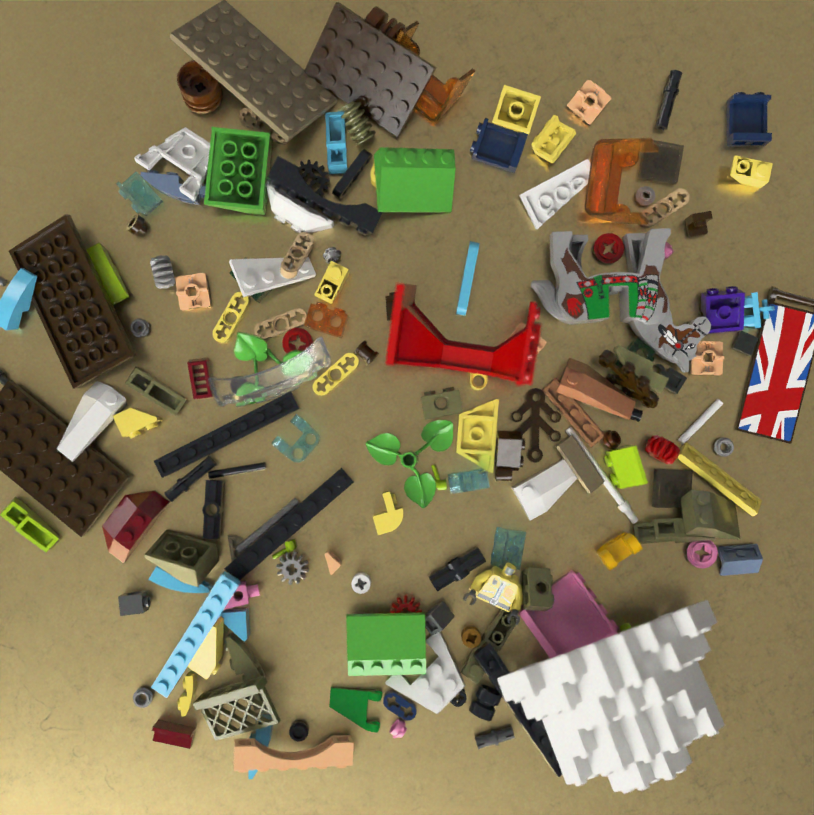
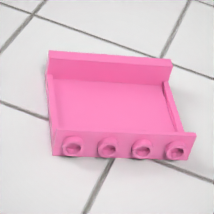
(572, 620)

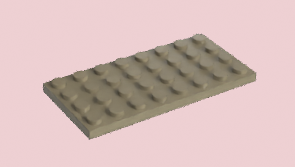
(254, 69)

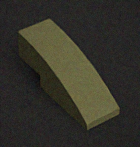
(642, 368)
(155, 390)

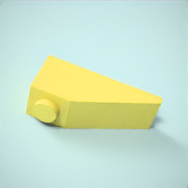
(210, 652)

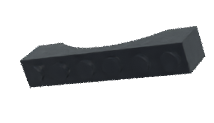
(286, 176)

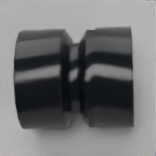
(484, 703)

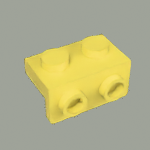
(553, 139)

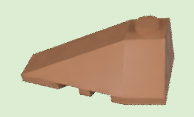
(590, 387)

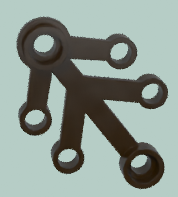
(628, 380)
(535, 421)

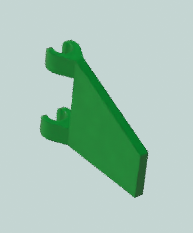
(354, 705)

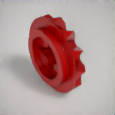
(607, 239)
(292, 335)

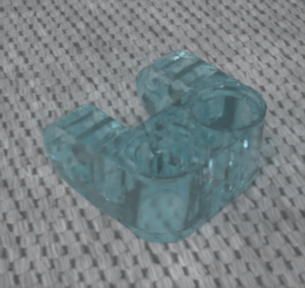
(301, 443)
(468, 481)

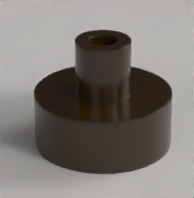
(136, 225)

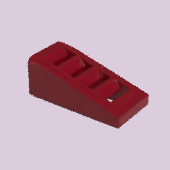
(205, 362)

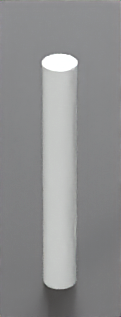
(700, 421)

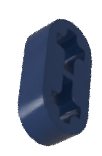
(402, 701)

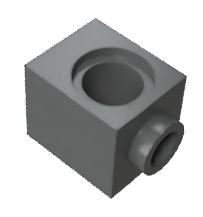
(134, 603)
(438, 618)

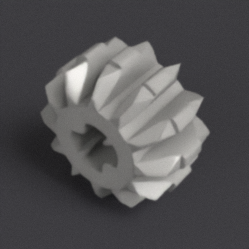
(162, 271)
(285, 562)

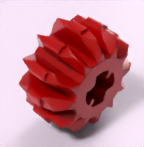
(662, 449)
(413, 607)

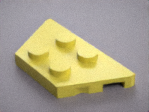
(478, 434)

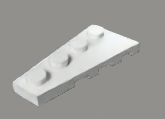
(552, 194)
(264, 274)

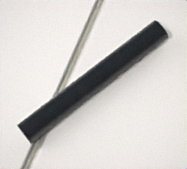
(237, 470)

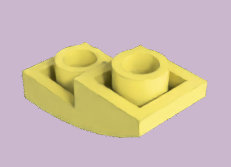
(187, 698)

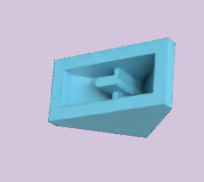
(237, 621)

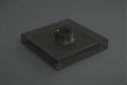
(662, 165)
(670, 486)

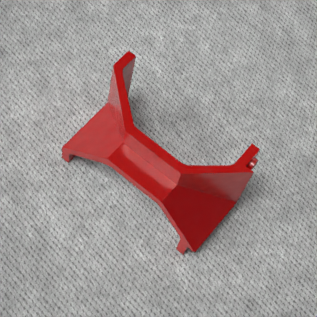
(419, 343)

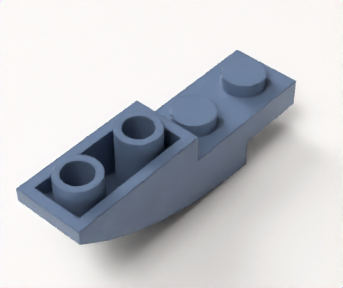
(169, 185)

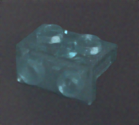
(140, 193)
(508, 547)

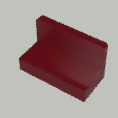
(173, 734)

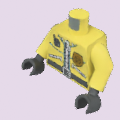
(498, 588)

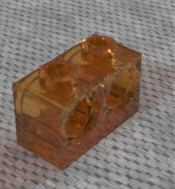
(324, 324)

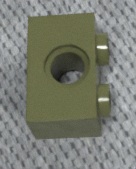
(453, 403)
(531, 597)

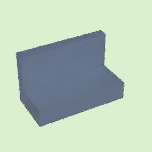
(740, 559)

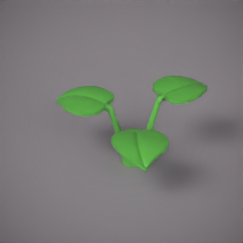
(253, 347)
(385, 449)

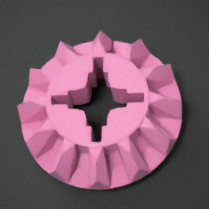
(705, 560)

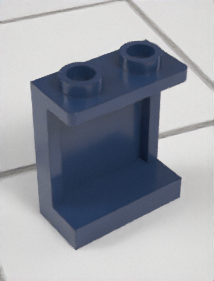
(747, 119)
(498, 146)

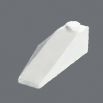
(91, 418)
(544, 488)

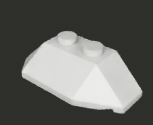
(296, 212)

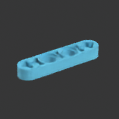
(467, 278)

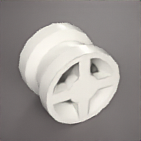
(360, 578)

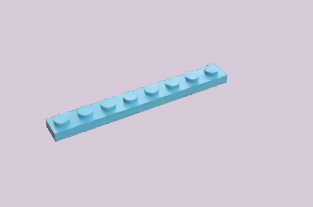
(196, 634)

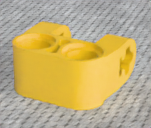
(618, 549)

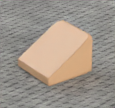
(332, 561)

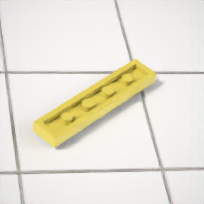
(719, 479)

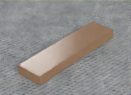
(573, 414)

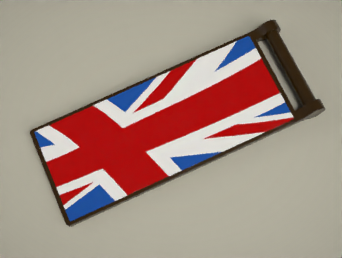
(779, 370)

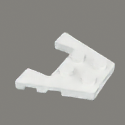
(186, 152)
(439, 683)

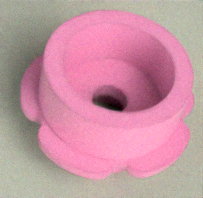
(398, 728)

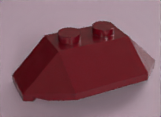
(132, 521)

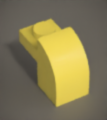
(390, 519)

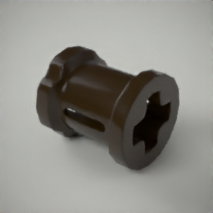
(366, 352)

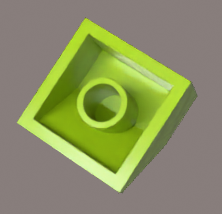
(625, 467)

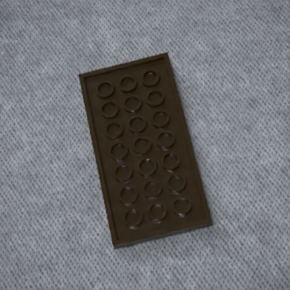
(73, 302)
(29, 456)

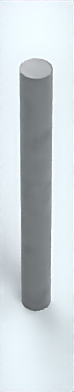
(267, 525)

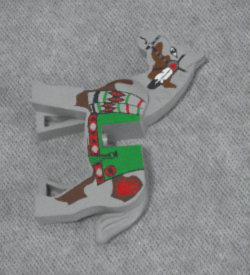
(640, 293)

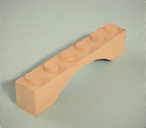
(253, 755)

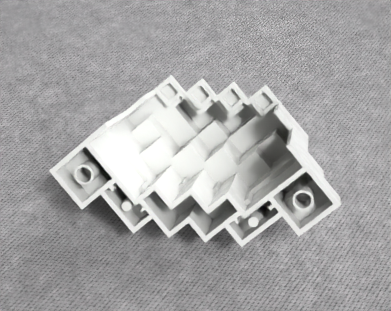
(625, 701)

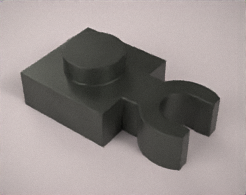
(675, 379)

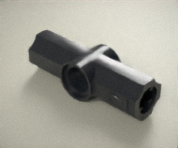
(214, 496)
(457, 569)

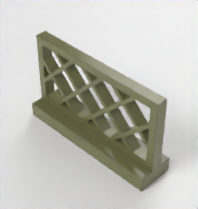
(245, 689)

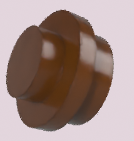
(612, 439)

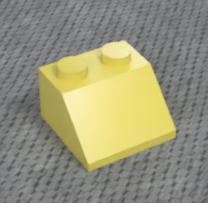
(516, 109)

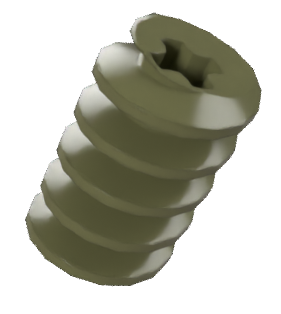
(357, 121)

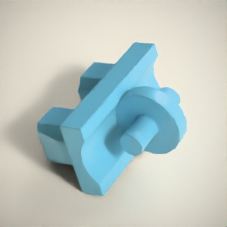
(754, 320)

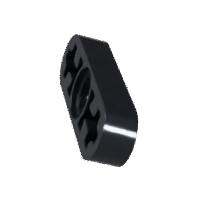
(352, 174)

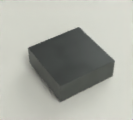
(745, 343)

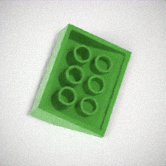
(238, 170)
(414, 179)
(386, 644)

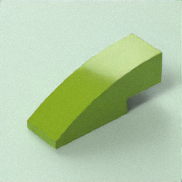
(108, 273)
(29, 524)

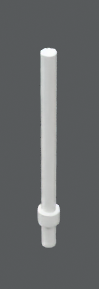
(623, 505)

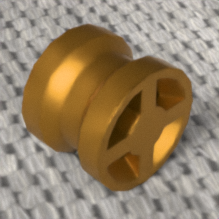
(469, 633)

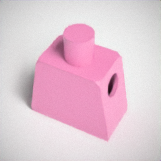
(248, 591)

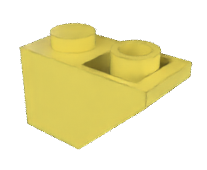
(750, 171)
(332, 282)
(134, 420)

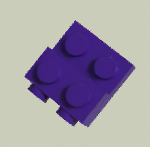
(724, 309)

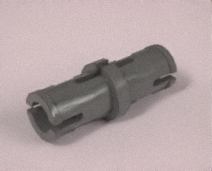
(494, 737)

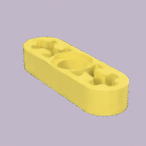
(219, 327)
(328, 387)

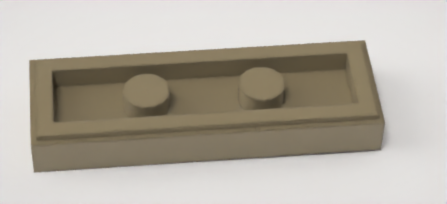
(580, 464)

